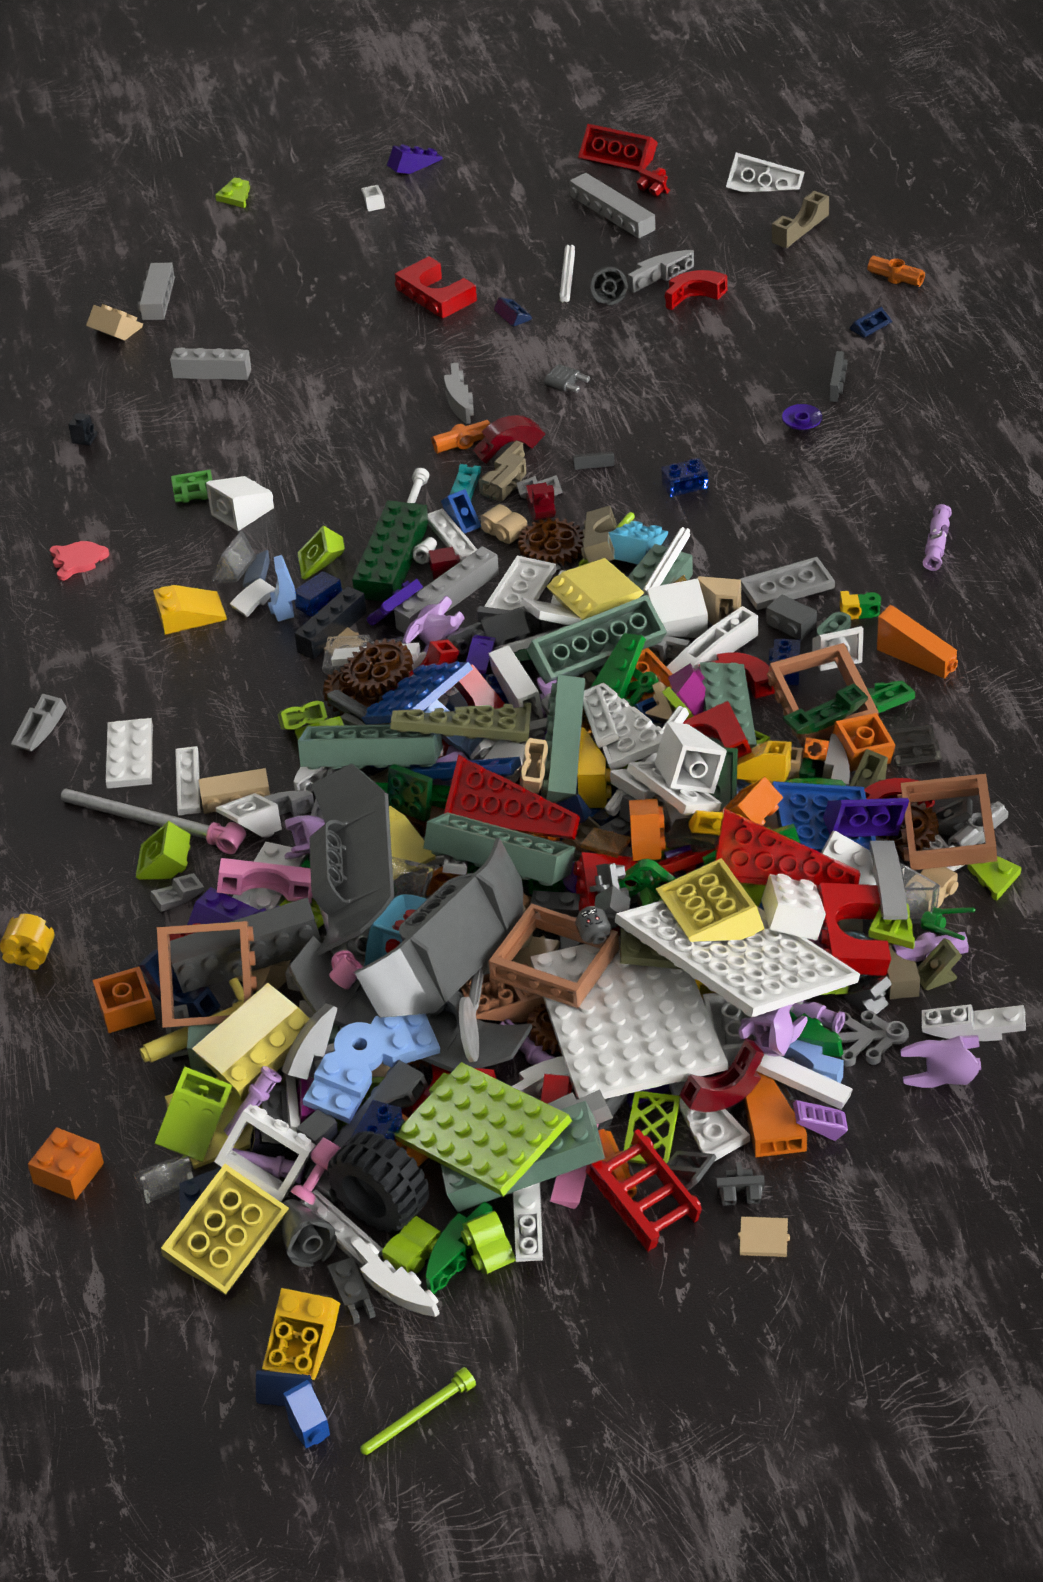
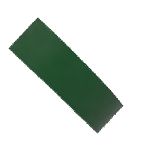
(826, 714)

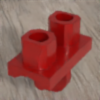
(654, 179)

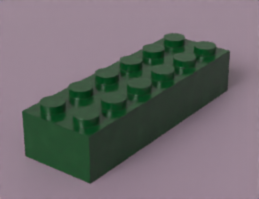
(390, 550)

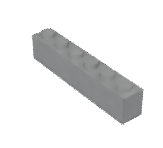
(612, 205)
(455, 583)

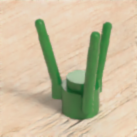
(936, 923)

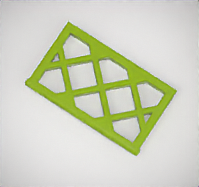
(636, 1114)

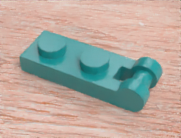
(467, 482)

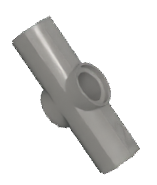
(973, 832)

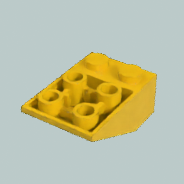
(767, 760)
(300, 1333)

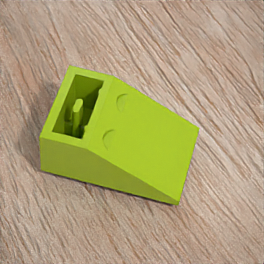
(193, 1114)

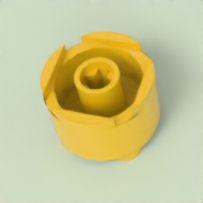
(26, 941)

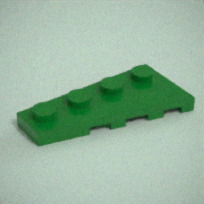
(621, 664)

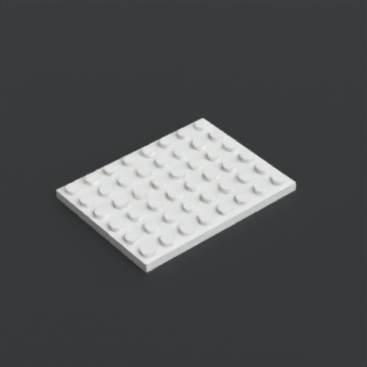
(749, 973)
(632, 1028)

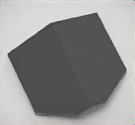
(690, 1166)

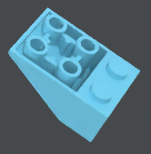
(634, 540)

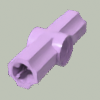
(926, 944)

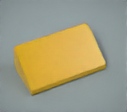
(706, 822)

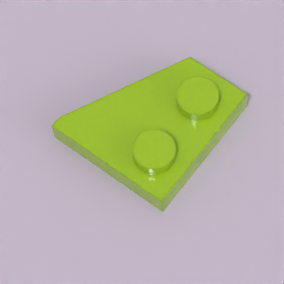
(996, 875)
(894, 931)

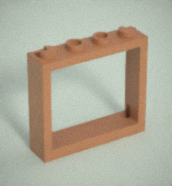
(812, 659)
(944, 789)
(165, 968)
(540, 982)

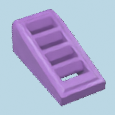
(821, 1119)

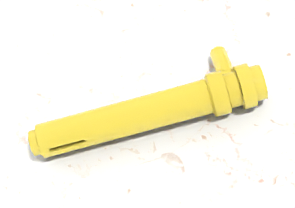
(178, 1039)

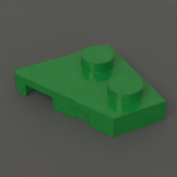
(890, 694)

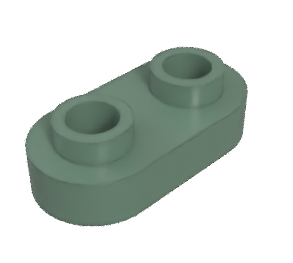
(836, 622)

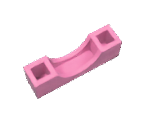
(241, 875)

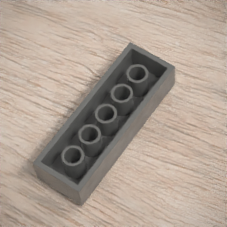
(216, 955)

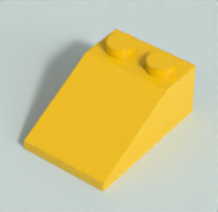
(187, 607)
(592, 773)

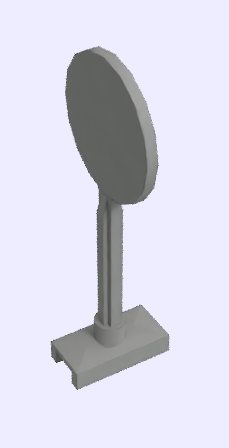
(467, 1015)

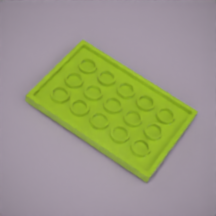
(482, 1128)

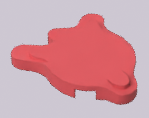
(77, 558)

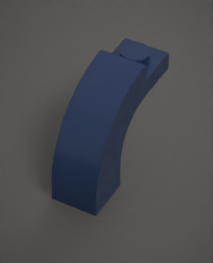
(199, 1002)

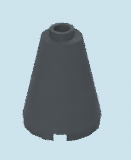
(306, 1235)

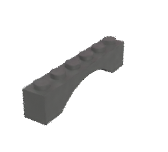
(399, 1088)

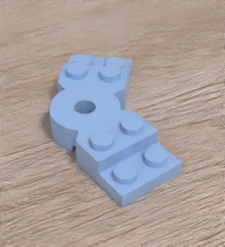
(346, 1073)

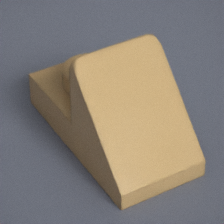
(663, 710)

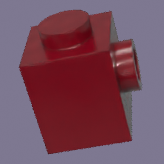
(442, 560)

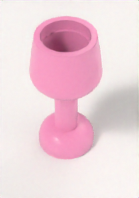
(321, 1156)

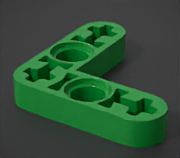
(645, 879)

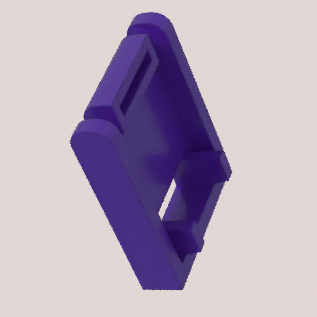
(397, 599)

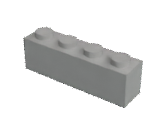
(156, 291)
(210, 363)

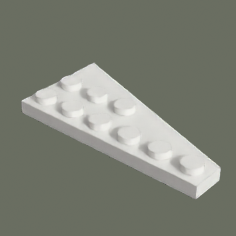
(636, 732)

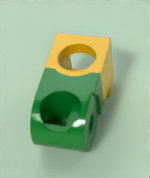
(860, 605)

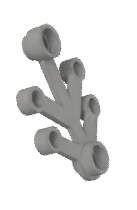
(888, 1033)

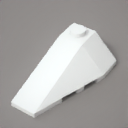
(757, 175)

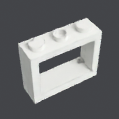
(279, 1131)

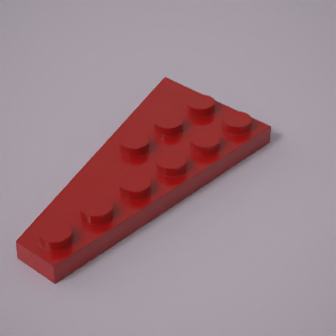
(500, 802)
(757, 852)

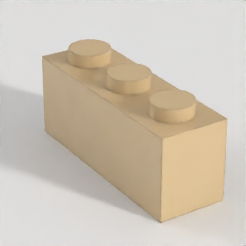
(230, 787)

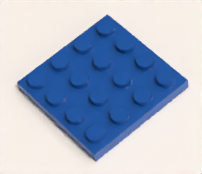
(417, 690)
(805, 807)

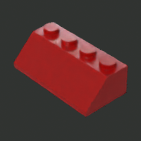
(617, 147)

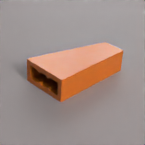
(913, 643)
(772, 1121)

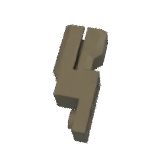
(508, 471)

